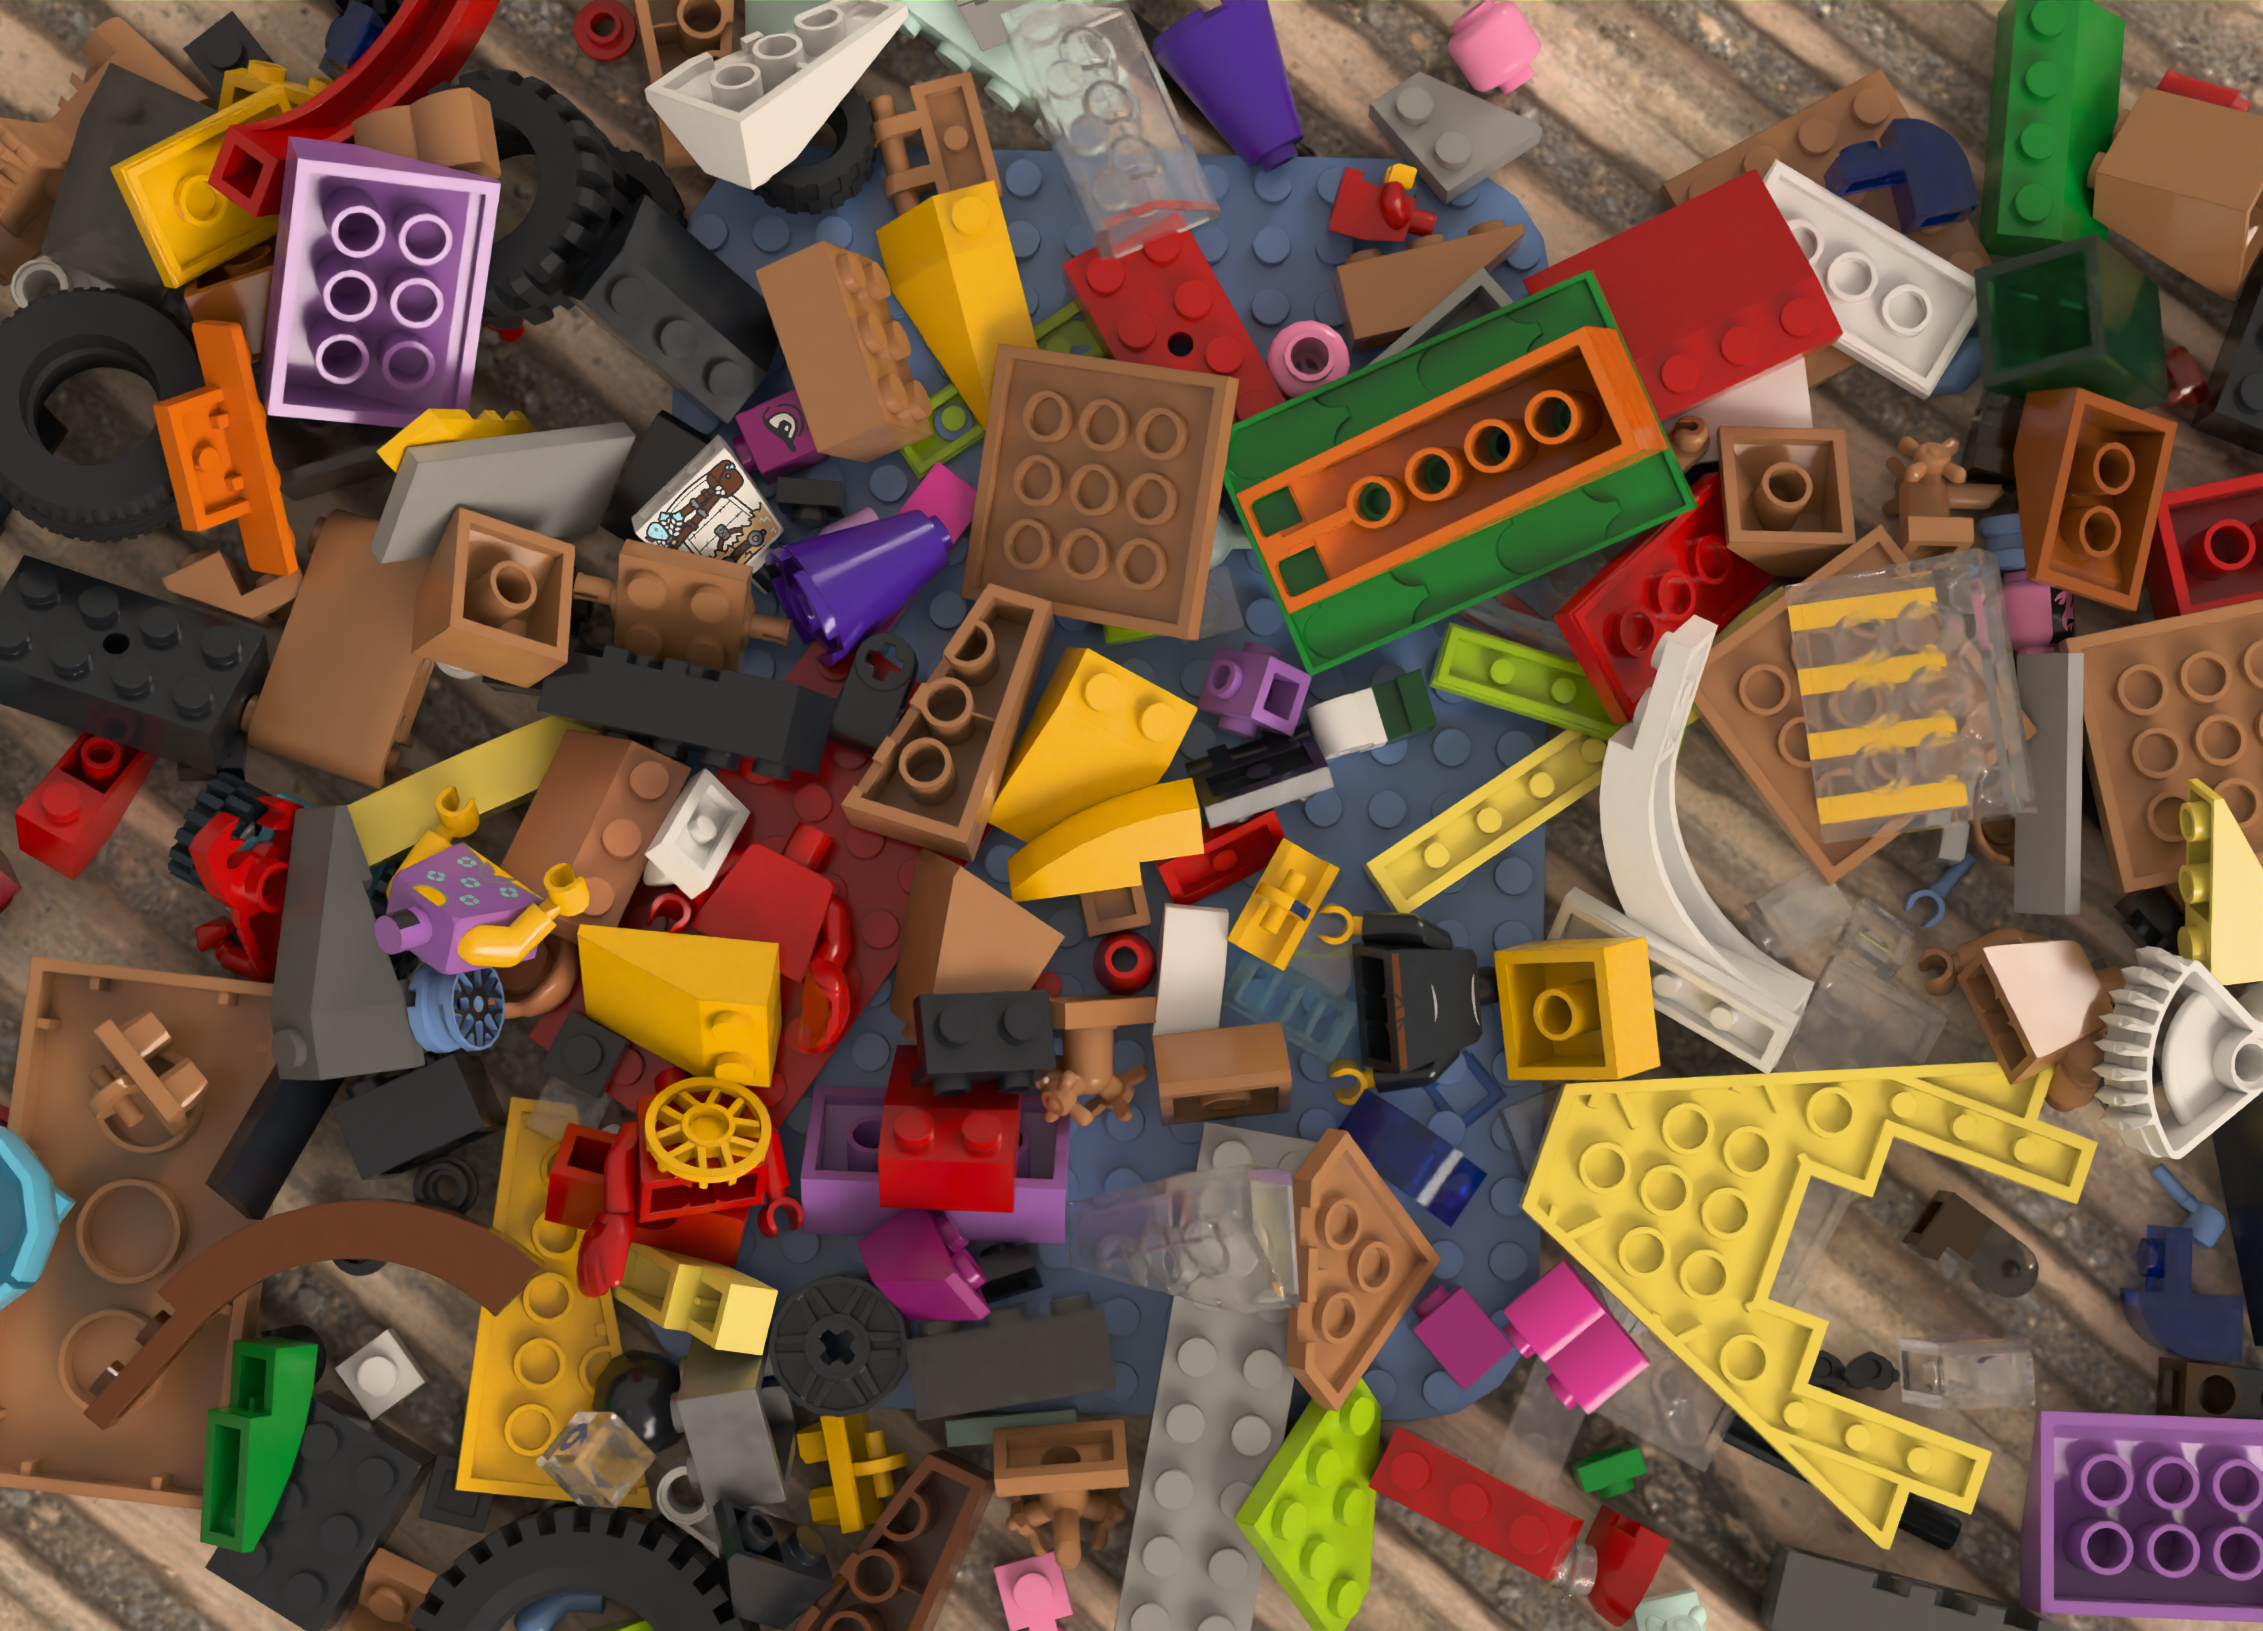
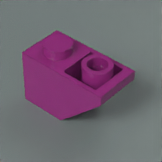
(925, 1268)

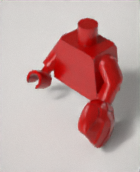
(786, 903)
(637, 1185)

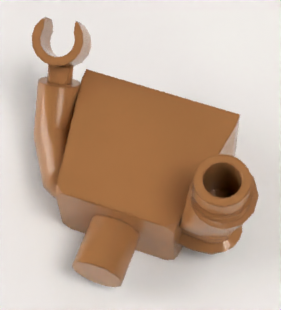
(2034, 1005)

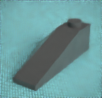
(334, 987)

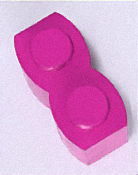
(1574, 1337)

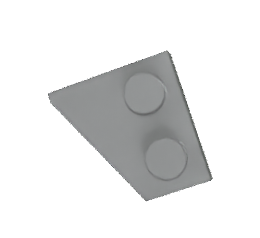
(1450, 133)

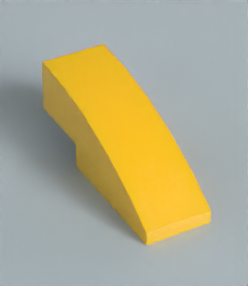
(1107, 841)

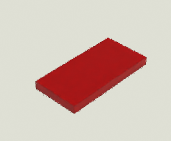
(1655, 589)

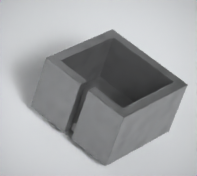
(735, 1425)

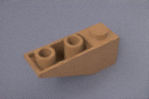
(1394, 291)

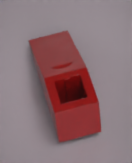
(80, 802)

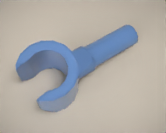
(1940, 889)
(2204, 1219)

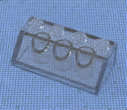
(1109, 121)

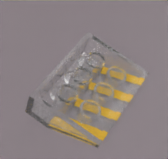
(1911, 697)

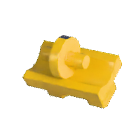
(1283, 905)
(857, 1468)

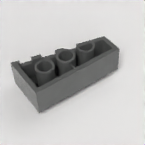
(1838, 1595)

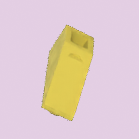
(2219, 890)

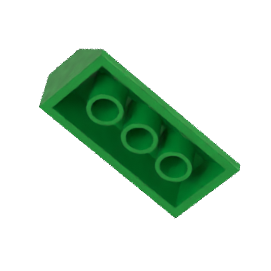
(2047, 122)

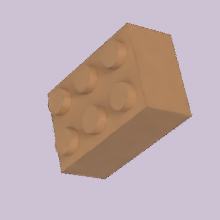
(845, 352)

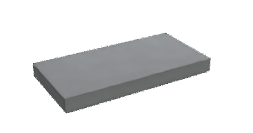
(532, 480)

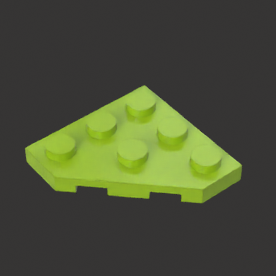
(1316, 1512)

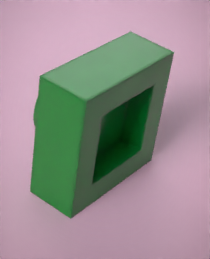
(1608, 1470)

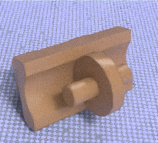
(129, 1050)

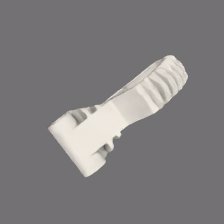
(2207, 1056)

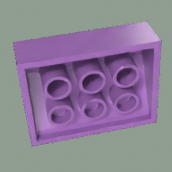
(375, 285)
(2144, 1517)

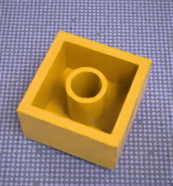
(1577, 1009)

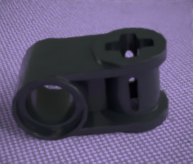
(870, 707)

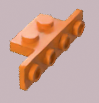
(223, 454)

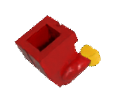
(1378, 211)

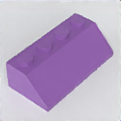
(843, 1177)

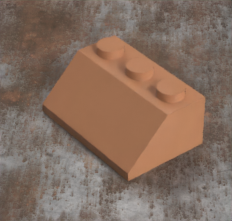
(599, 816)

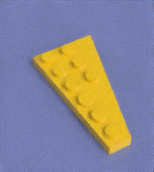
(544, 1349)

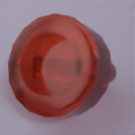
(2184, 379)

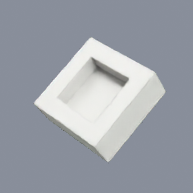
(382, 1374)

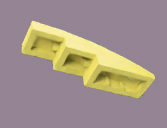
(494, 773)

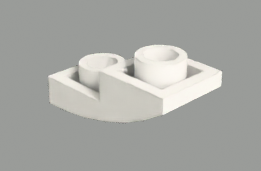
(1190, 968)

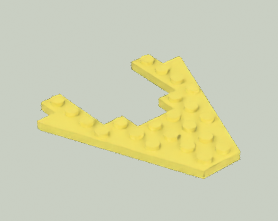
(1687, 1205)

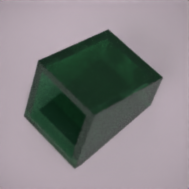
(2072, 322)

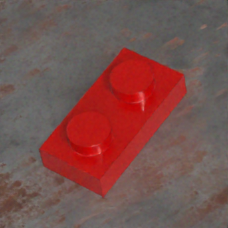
(1228, 857)

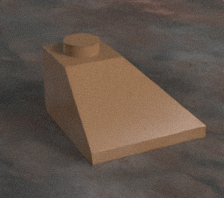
(1785, 496)

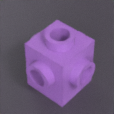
(1254, 691)

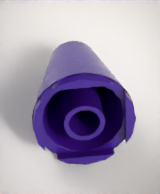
(1236, 78)
(857, 578)

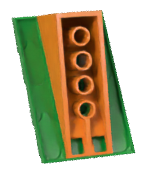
(1397, 487)

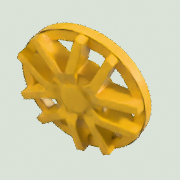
(707, 1130)

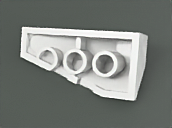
(766, 102)

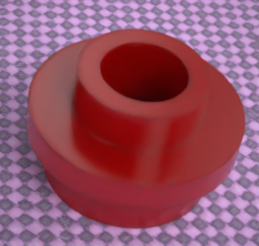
(608, 47)

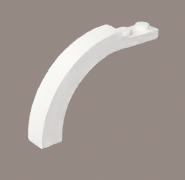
(1644, 833)

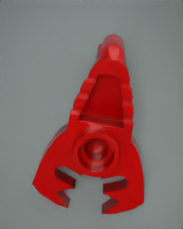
(247, 884)

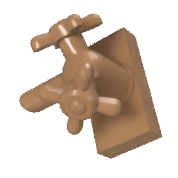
(1926, 500)
(1088, 1056)
(1062, 1468)

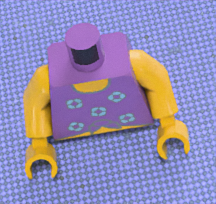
(463, 908)

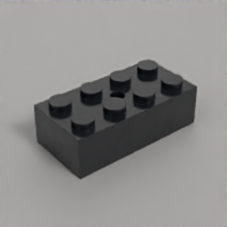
(126, 664)

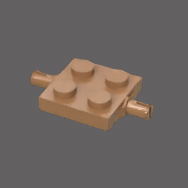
(682, 606)

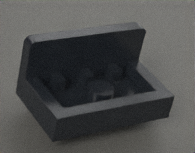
(983, 1041)

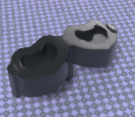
(1860, 1372)

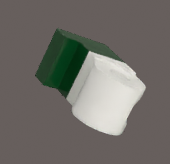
(1373, 716)

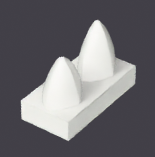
(695, 836)

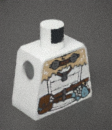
(714, 513)

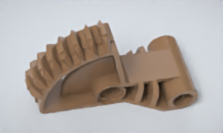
(37, 153)

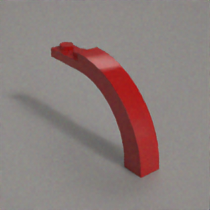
(413, 54)

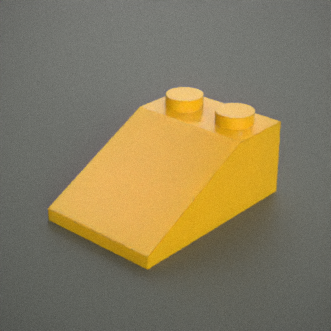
(1088, 742)
(687, 998)

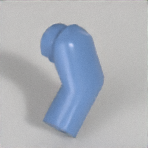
(1962, 369)
(548, 1611)

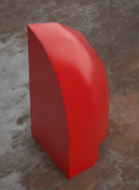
(1625, 1563)

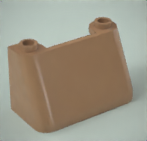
(344, 665)

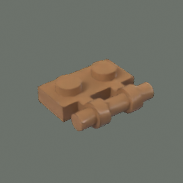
(953, 135)

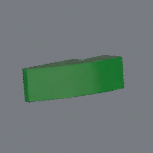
(255, 1439)

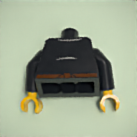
(1413, 1000)

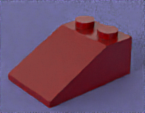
(947, 1149)

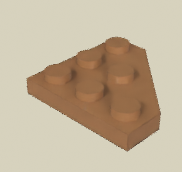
(1355, 1267)

